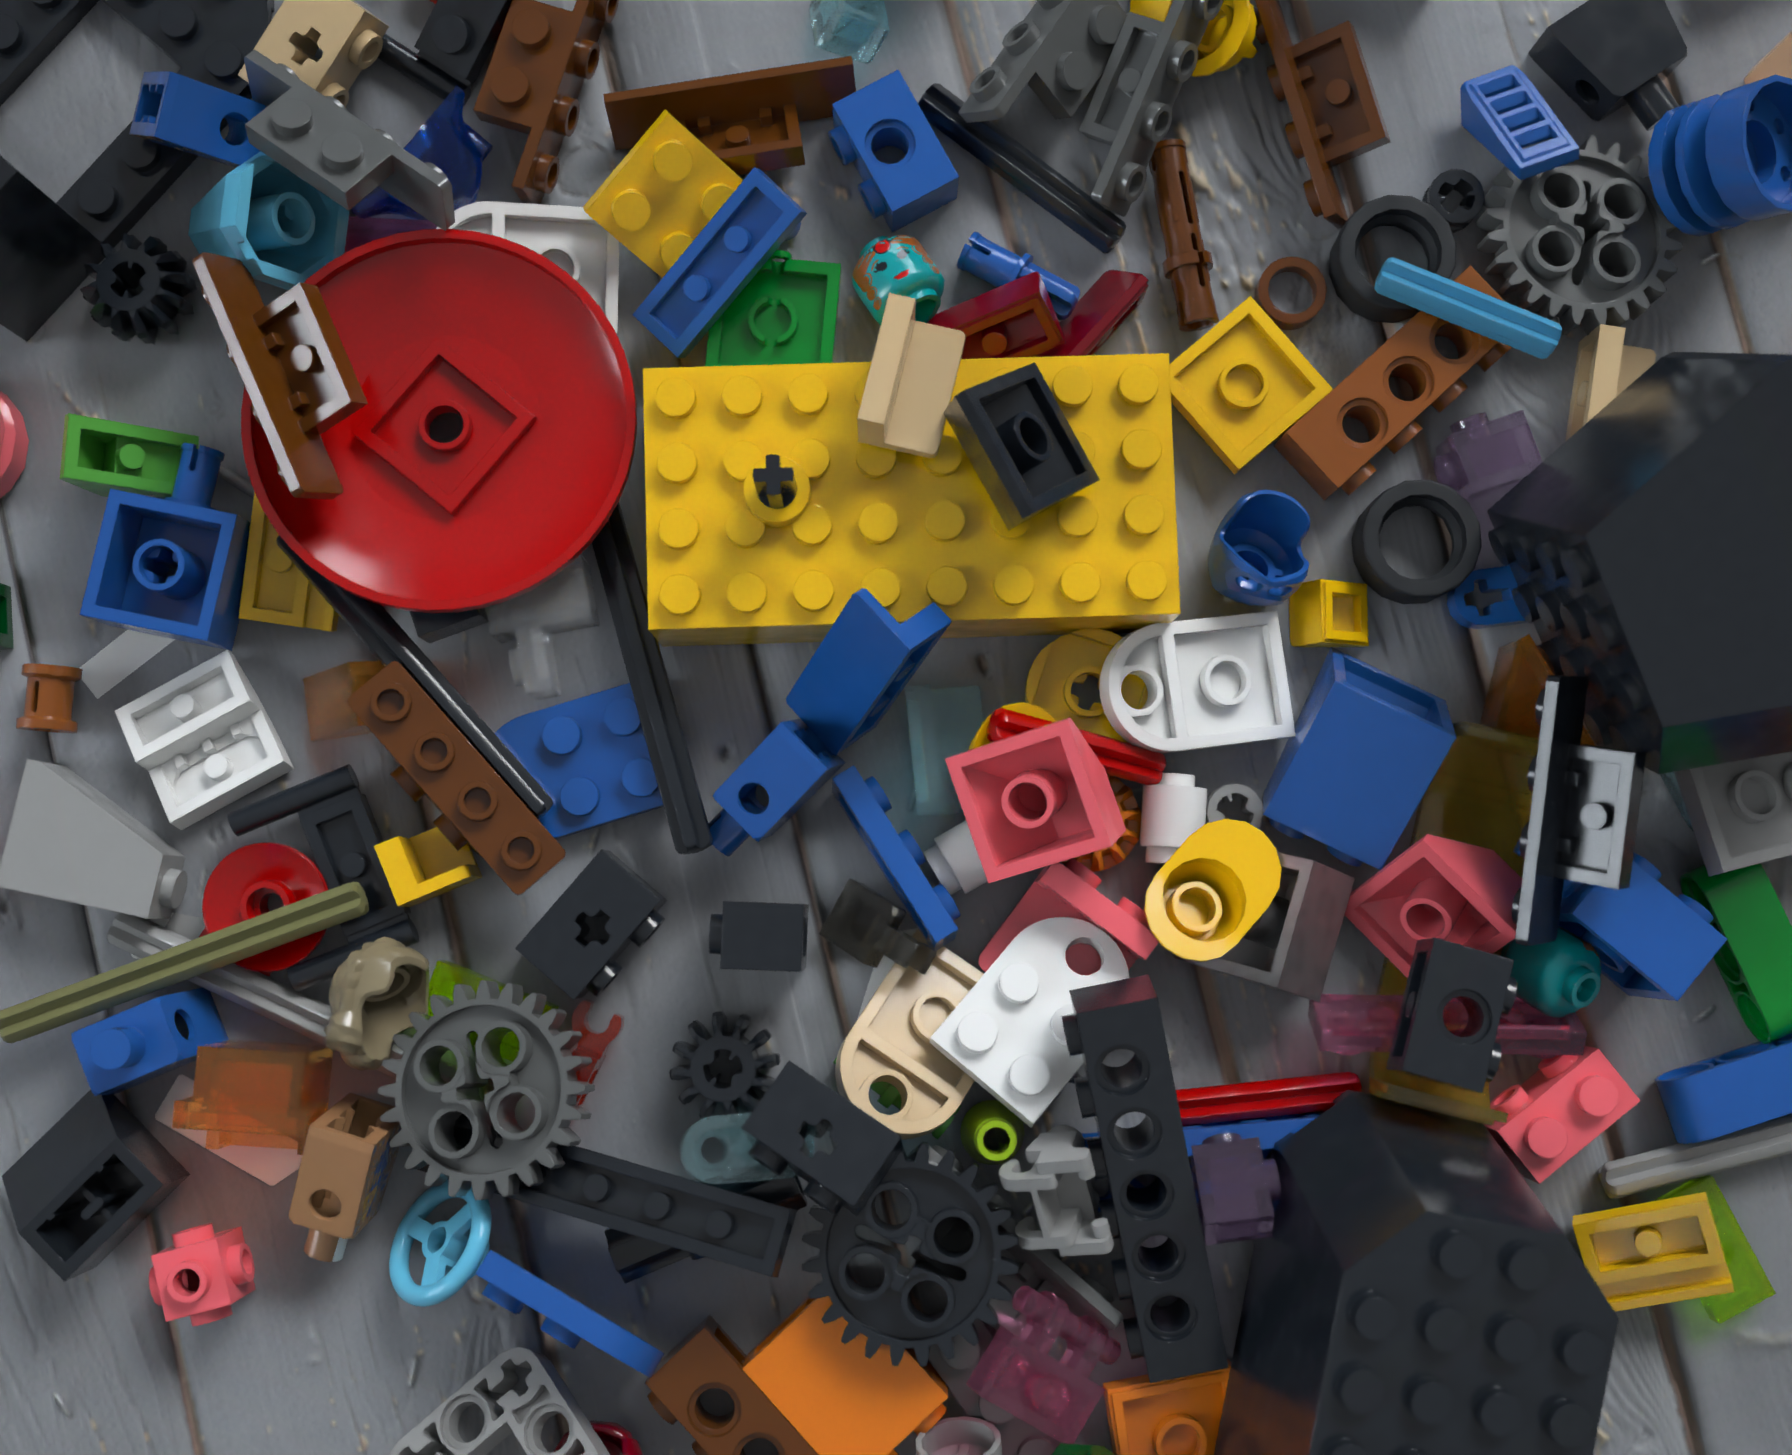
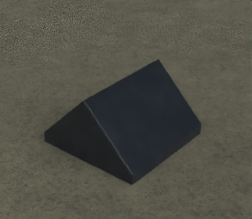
(1020, 444)

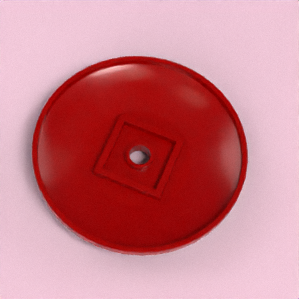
(543, 443)

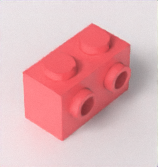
(1559, 1111)

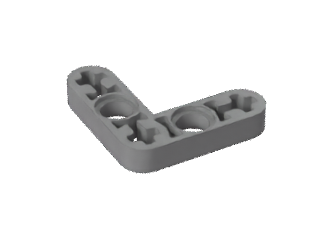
(523, 1412)

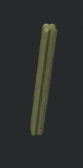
(183, 962)

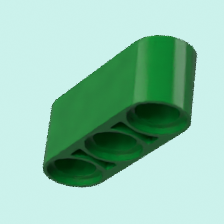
(1757, 948)

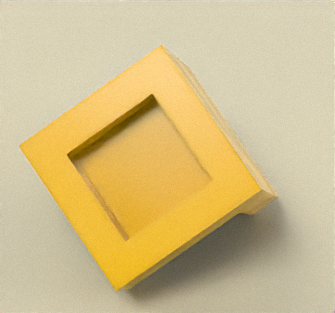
(425, 866)

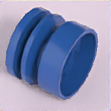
(1725, 158)

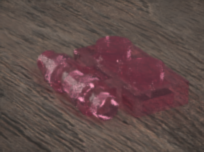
(1031, 1382)

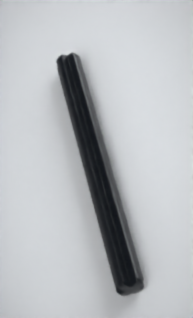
(391, 643)
(651, 688)

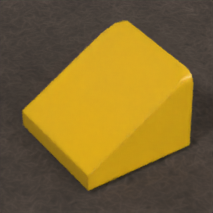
(1329, 614)

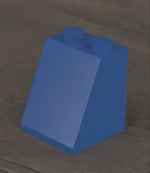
(1358, 761)

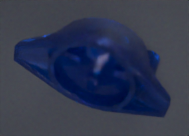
(448, 145)

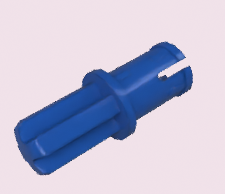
(1002, 266)

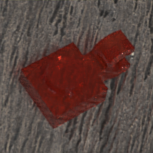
(593, 1043)

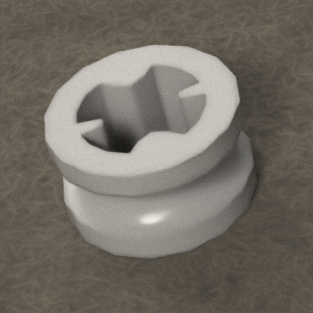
(1250, 806)

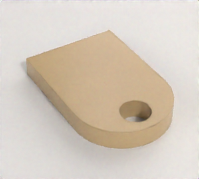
(894, 1046)

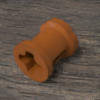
(49, 698)

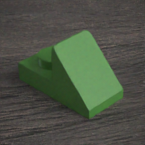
(120, 456)

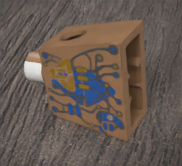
(343, 1174)

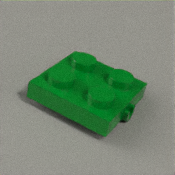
(780, 316)

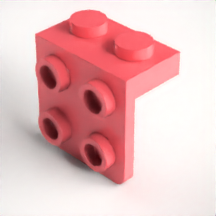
(1073, 894)

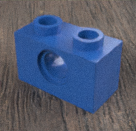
(890, 116)

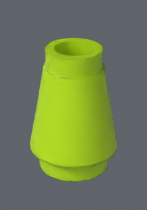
(981, 1119)

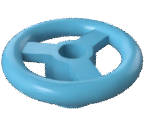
(449, 1247)

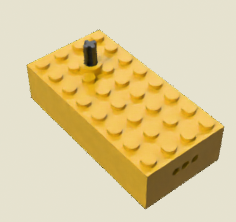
(779, 514)

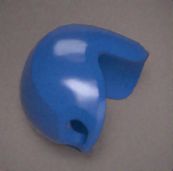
(1258, 549)

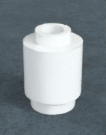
(1170, 815)
(956, 860)

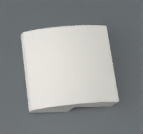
(204, 740)

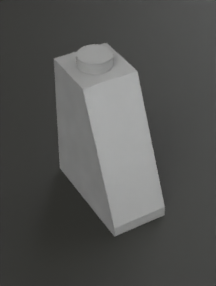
(87, 849)

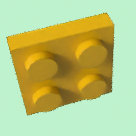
(662, 194)
(1244, 385)

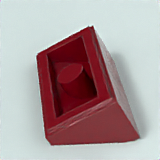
(1100, 313)
(1006, 321)

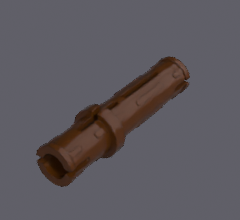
(1186, 259)

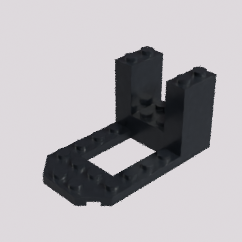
(51, 241)

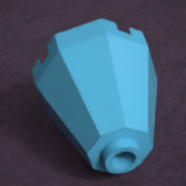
(270, 223)

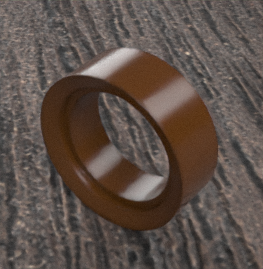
(1310, 272)

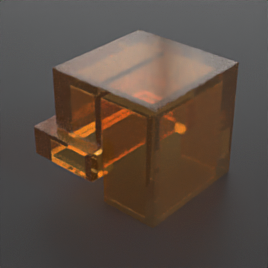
(256, 1093)

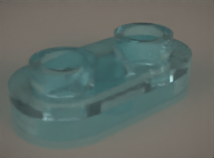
(736, 1162)

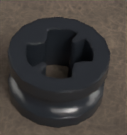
(1467, 186)

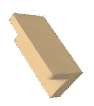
(1603, 372)
(909, 381)

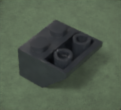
(89, 1184)

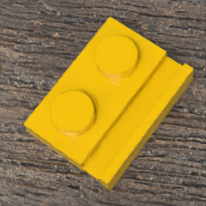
(274, 585)
(1654, 1252)

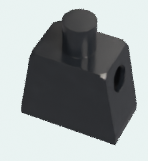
(1614, 57)

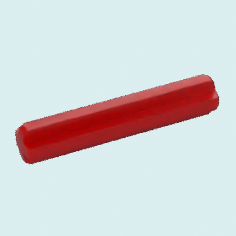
(1116, 756)
(1263, 1098)

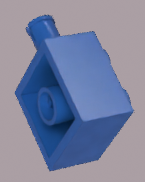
(149, 536)
(1643, 933)

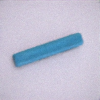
(1468, 308)

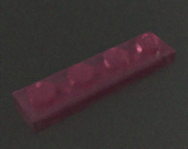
(1368, 1024)

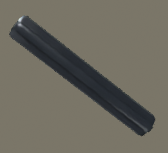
(1023, 170)

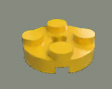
(1069, 662)

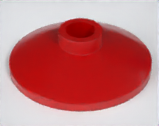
(241, 891)

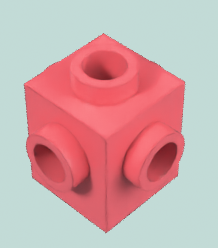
(202, 1274)

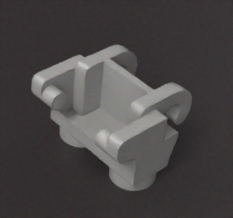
(1061, 1195)

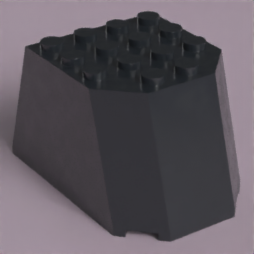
(1666, 560)
(1413, 1300)

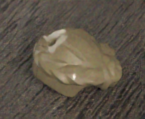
(373, 1000)

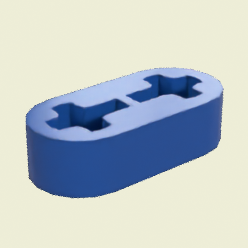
(1497, 614)

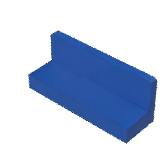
(862, 668)

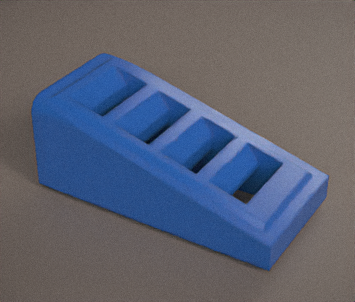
(1509, 114)

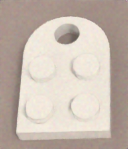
(561, 235)
(1204, 681)
(1011, 1020)

